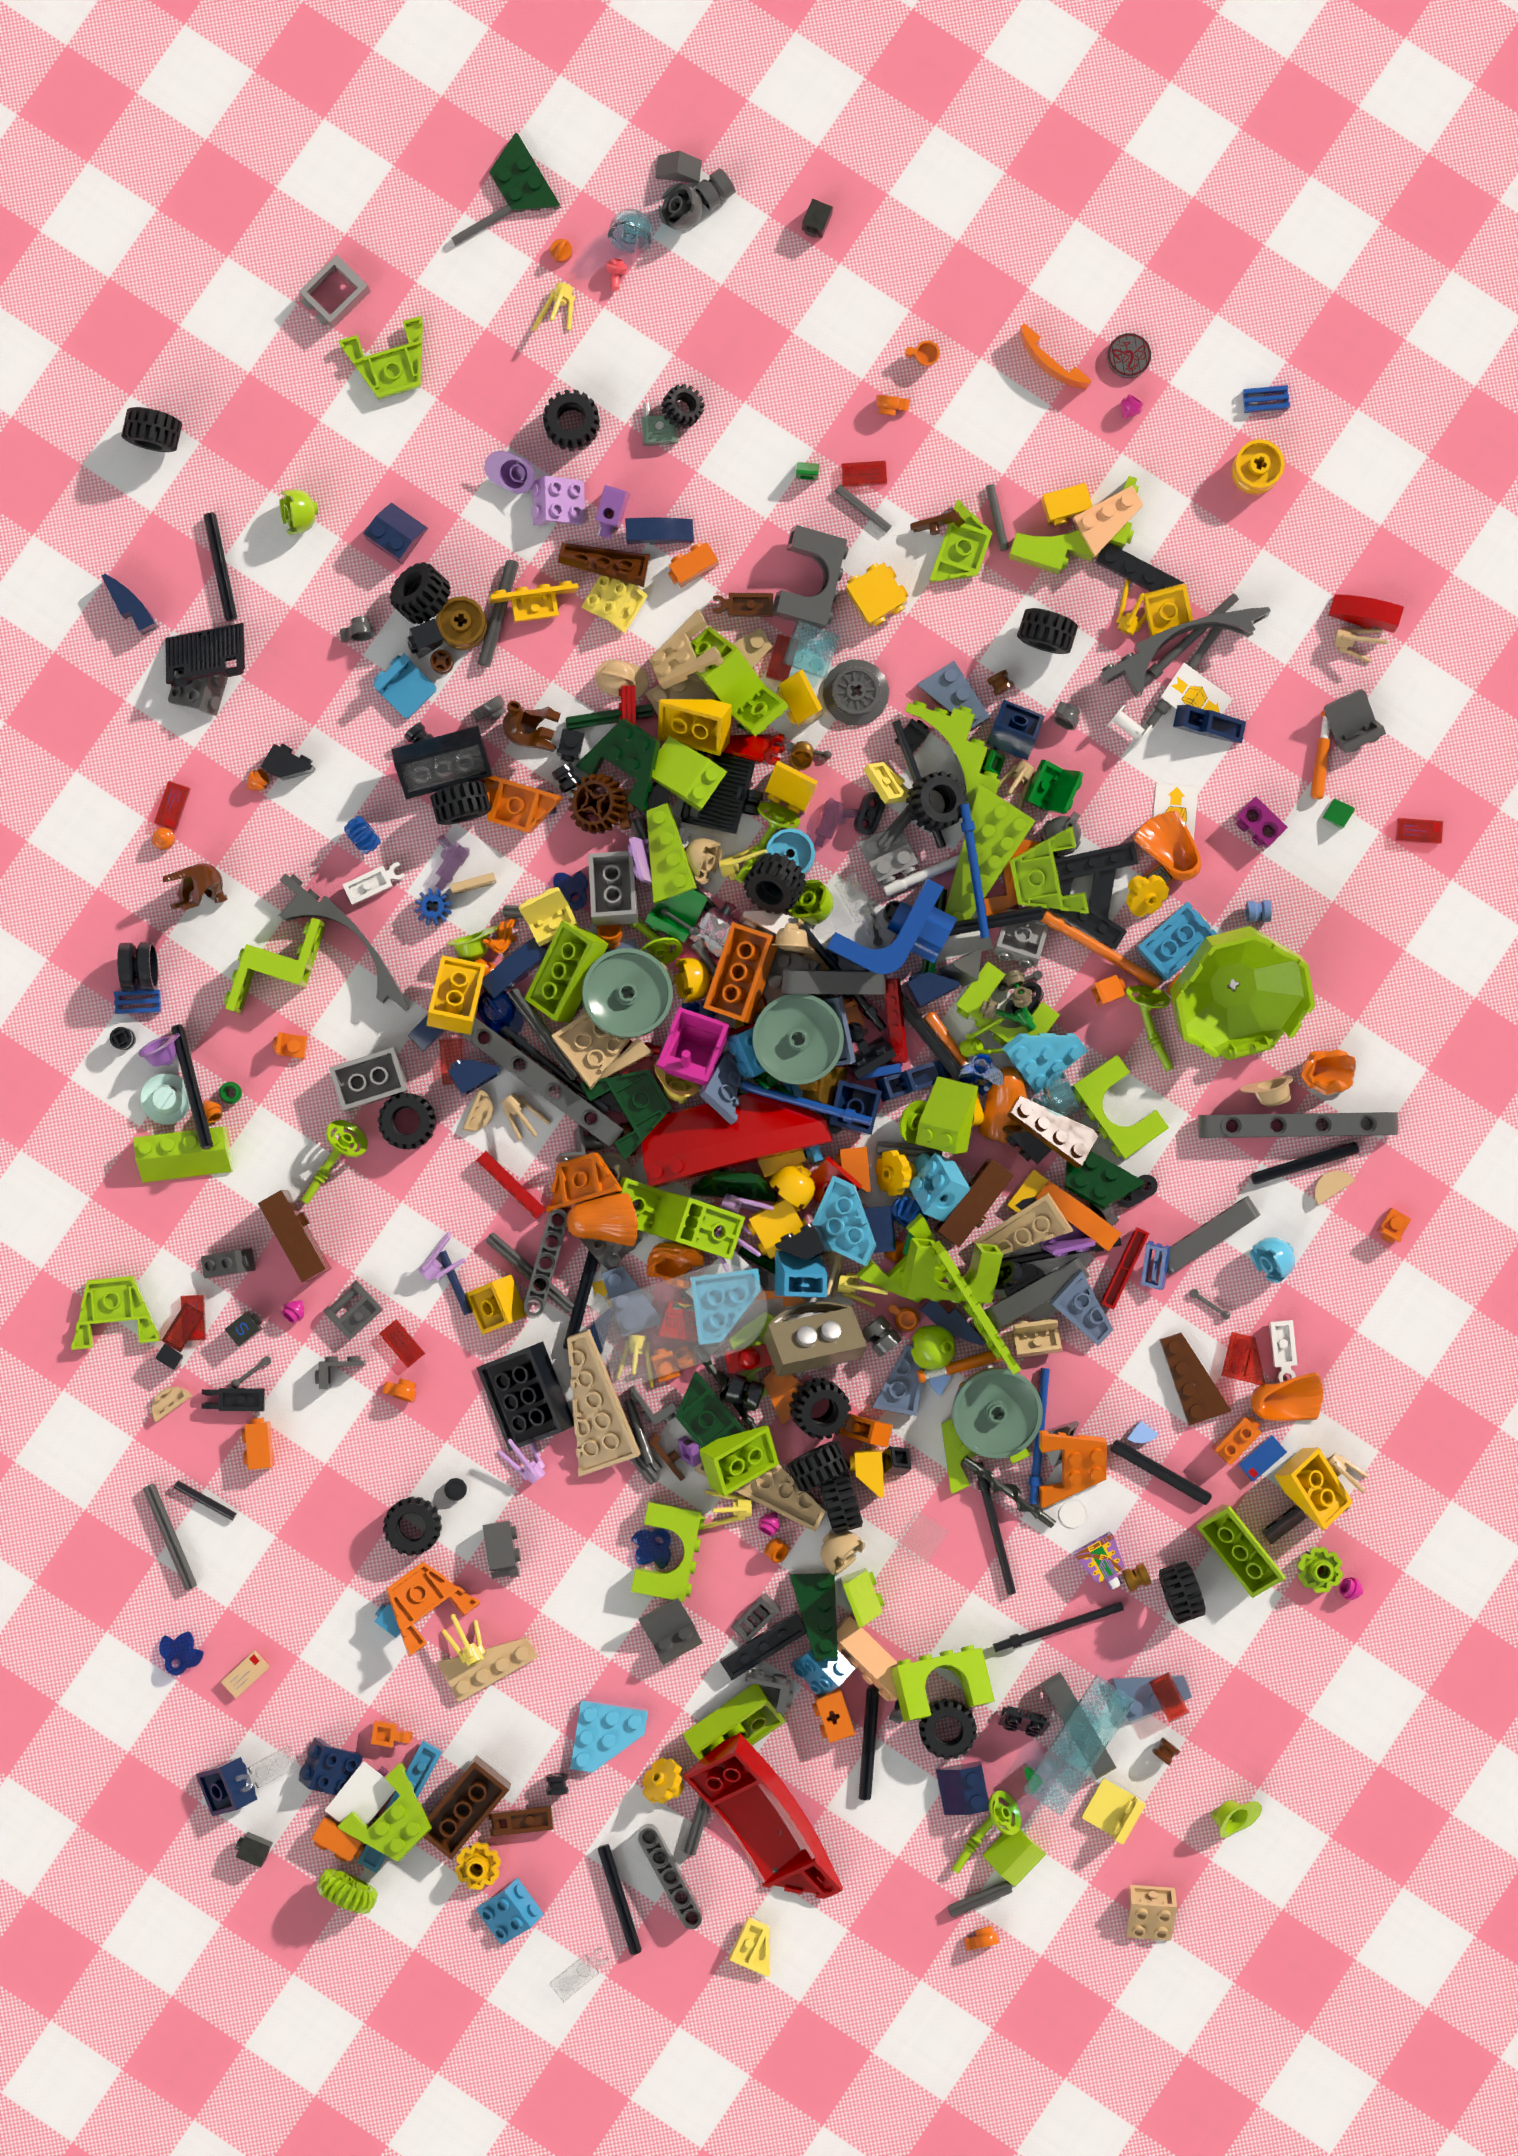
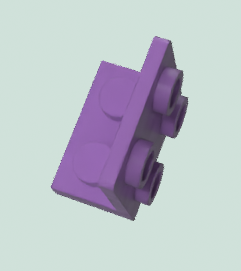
(1068, 1242)

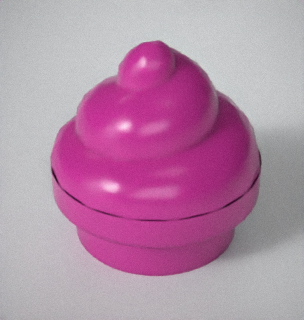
(1131, 406)
(293, 1311)
(769, 1524)
(1350, 1588)

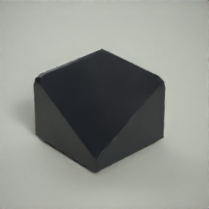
(169, 1357)
(896, 1460)

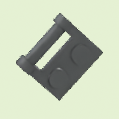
(359, 1315)

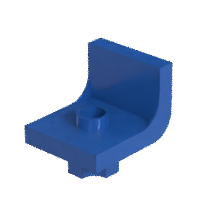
(918, 929)

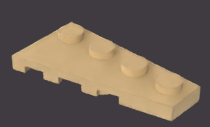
(1029, 1226)

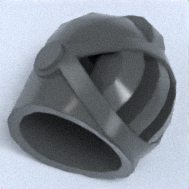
(1059, 824)

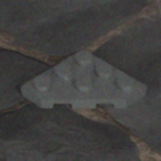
(785, 961)

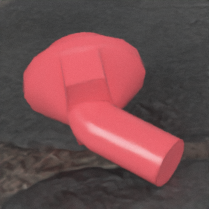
(615, 267)

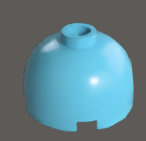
(1274, 1258)

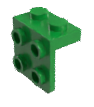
(1053, 788)
(685, 907)

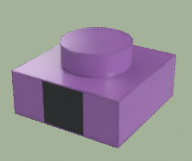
(689, 1451)

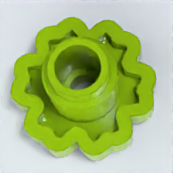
(1311, 1562)

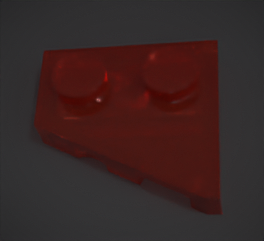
(1243, 1360)

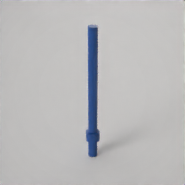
(967, 827)
(848, 1115)
(1035, 1479)

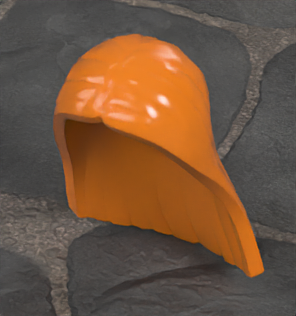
(1170, 844)
(999, 1102)
(605, 1219)
(1289, 1400)

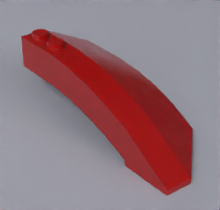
(704, 1142)
(754, 1810)

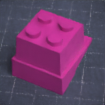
(693, 1046)

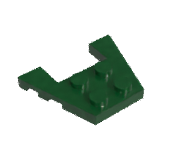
(630, 751)
(640, 1102)

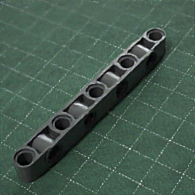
(543, 1082)
(1298, 1125)

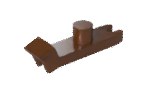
(934, 522)
(670, 1458)

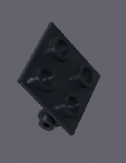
(1032, 1726)

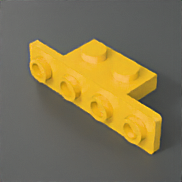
(534, 603)

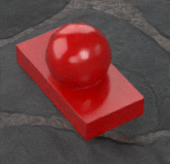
(748, 1359)

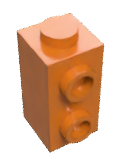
(693, 564)
(1237, 1439)
(258, 1444)
(332, 1838)

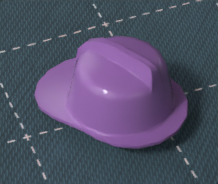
(509, 471)
(160, 1051)

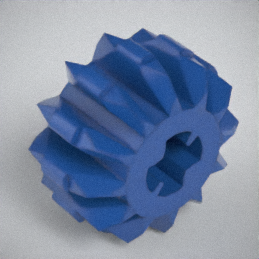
(362, 834)
(434, 899)
(905, 1210)

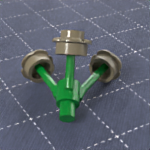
(1020, 997)

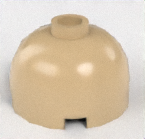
(703, 858)
(839, 1550)

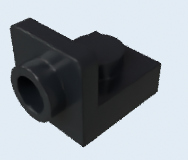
(916, 733)
(570, 745)

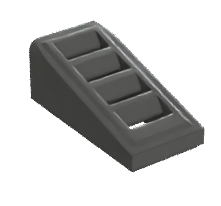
(769, 1604)

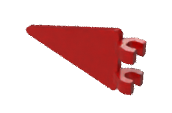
(756, 748)

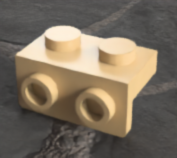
(1036, 1337)

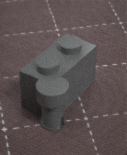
(501, 1549)

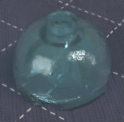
(630, 230)
(1059, 1094)

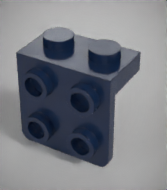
(328, 1767)

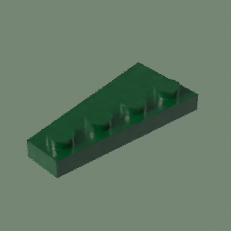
(818, 1612)

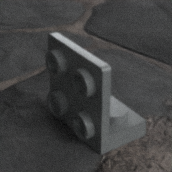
(671, 1631)

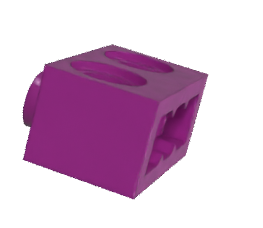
(1264, 818)

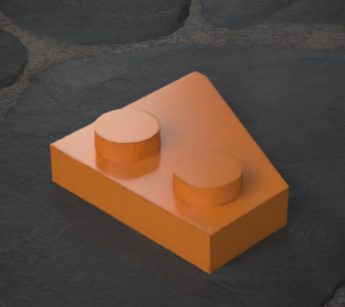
(780, 1391)

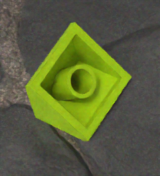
(1014, 1856)

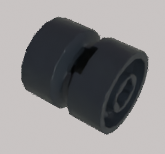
(737, 1389)

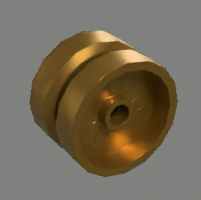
(458, 610)

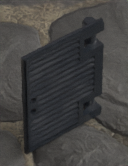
(205, 654)
(724, 806)

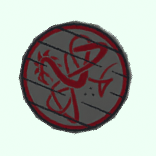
(1129, 355)

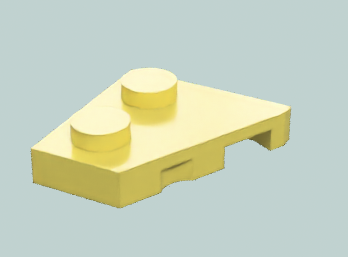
(887, 783)
(752, 1947)

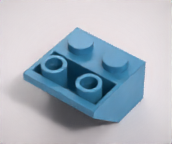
(799, 1276)

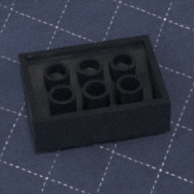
(526, 1396)

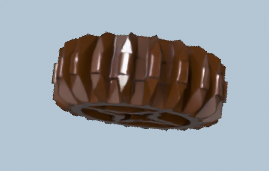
(585, 803)

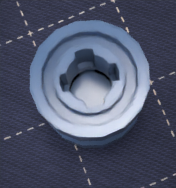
(1258, 911)

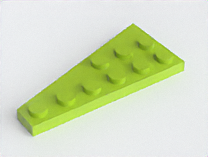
(997, 836)
(974, 1308)

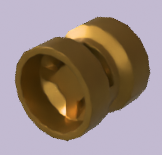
(801, 760)
(1136, 1577)

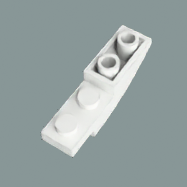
(770, 923)

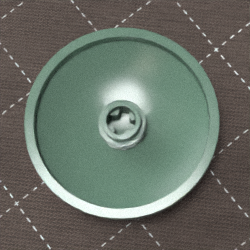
(627, 993)
(798, 1039)
(997, 1413)

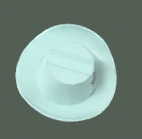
(165, 1098)

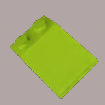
(686, 773)
(948, 1116)
(738, 1459)
(862, 1596)

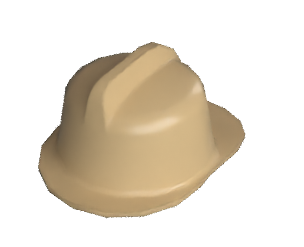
(615, 673)
(793, 940)
(1271, 1092)

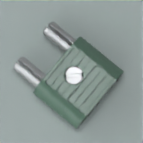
(657, 429)

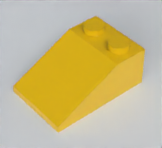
(696, 723)
(790, 788)
(456, 995)
(1314, 1486)

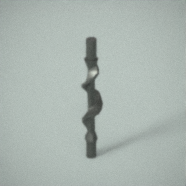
(723, 1380)
(1010, 1490)

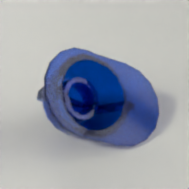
(499, 1013)

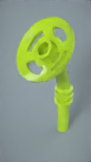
(776, 821)
(658, 946)
(1147, 1001)
(340, 1146)
(998, 1816)

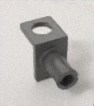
(582, 1143)

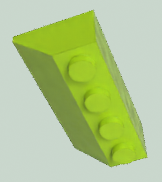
(561, 975)
(181, 1156)
(1240, 1550)
(747, 1713)

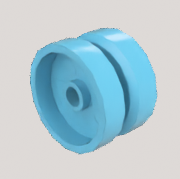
(798, 842)

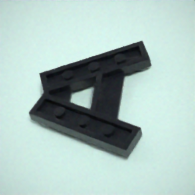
(1103, 866)

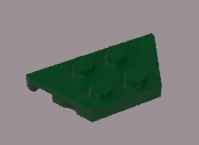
(521, 179)
(1100, 1181)
(742, 1185)
(705, 1414)

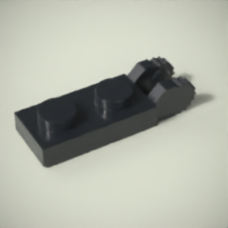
(236, 1399)

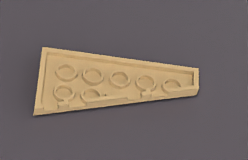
(589, 1047)

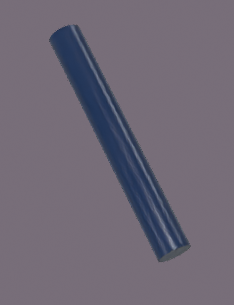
(455, 1283)

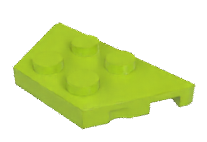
(961, 548)

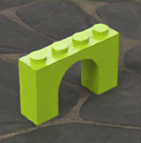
(981, 990)
(1123, 1139)
(919, 1278)
(685, 1524)
(967, 1665)

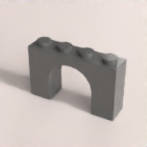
(829, 553)

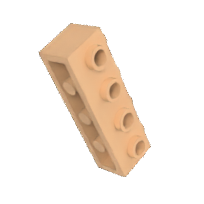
(867, 1657)

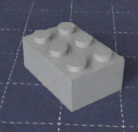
(612, 888)
(369, 1079)

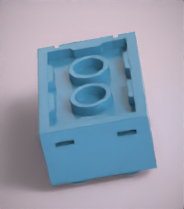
(1175, 941)

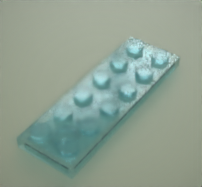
(1078, 1745)

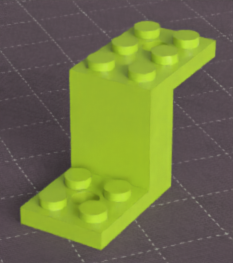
(738, 684)
(274, 965)
(684, 1219)

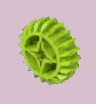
(347, 1891)

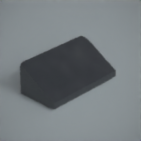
(1283, 1524)

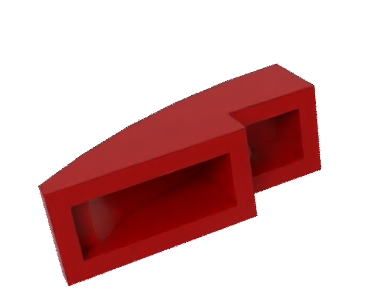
(1366, 612)

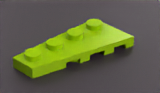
(668, 859)

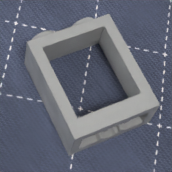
(348, 305)

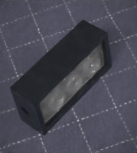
(441, 762)

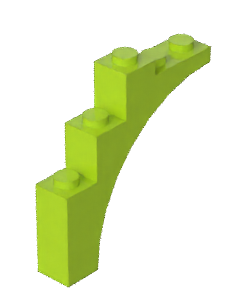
(1051, 552)
(956, 731)

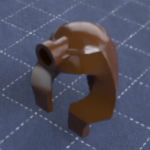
(521, 726)
(201, 879)

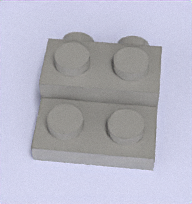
(887, 864)
(1021, 942)

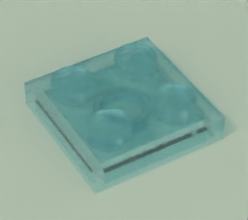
(810, 649)

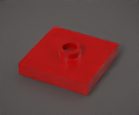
(823, 1176)

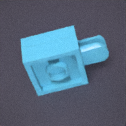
(938, 1185)

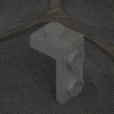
(228, 1263)
(323, 1375)
(665, 1414)

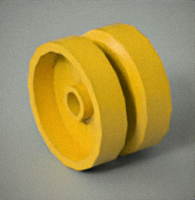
(1254, 454)

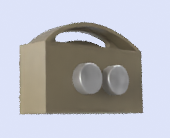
(814, 1339)

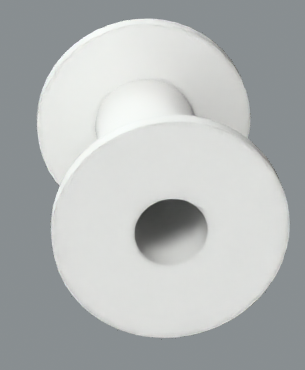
(1129, 726)

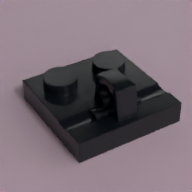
(870, 1056)

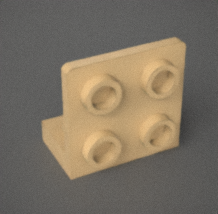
(1151, 1912)

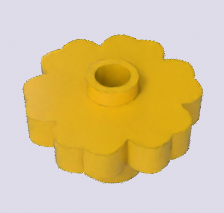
(1146, 894)
(894, 1172)
(663, 1781)
(478, 1854)

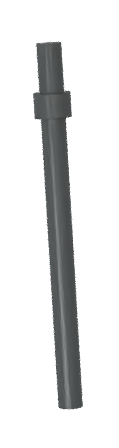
(1156, 670)
(1162, 706)

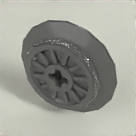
(855, 709)

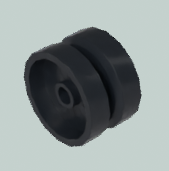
(137, 966)

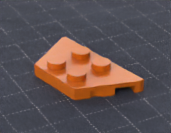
(518, 804)
(581, 1181)

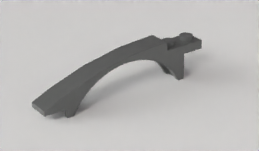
(1135, 666)
(307, 905)

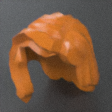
(1329, 1071)
(672, 1260)

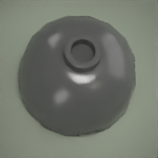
(680, 207)

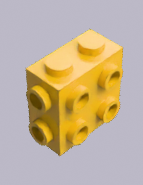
(877, 594)
(773, 1224)

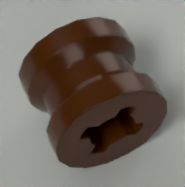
(439, 658)
(1000, 682)
(1166, 1751)

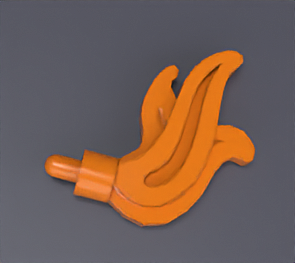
(503, 938)

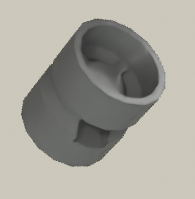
(715, 188)
(881, 1336)

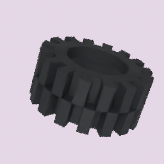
(675, 414)

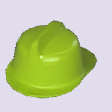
(471, 946)
(1235, 1817)

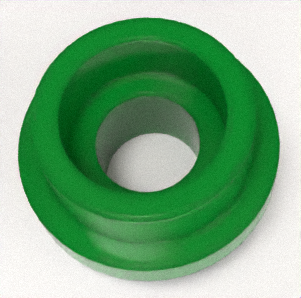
(223, 1092)

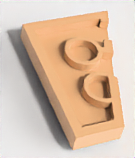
(1106, 519)

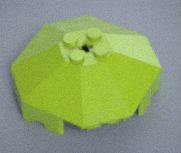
(1250, 1019)

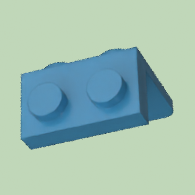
(404, 686)
(742, 1048)
(825, 1675)
(510, 1912)

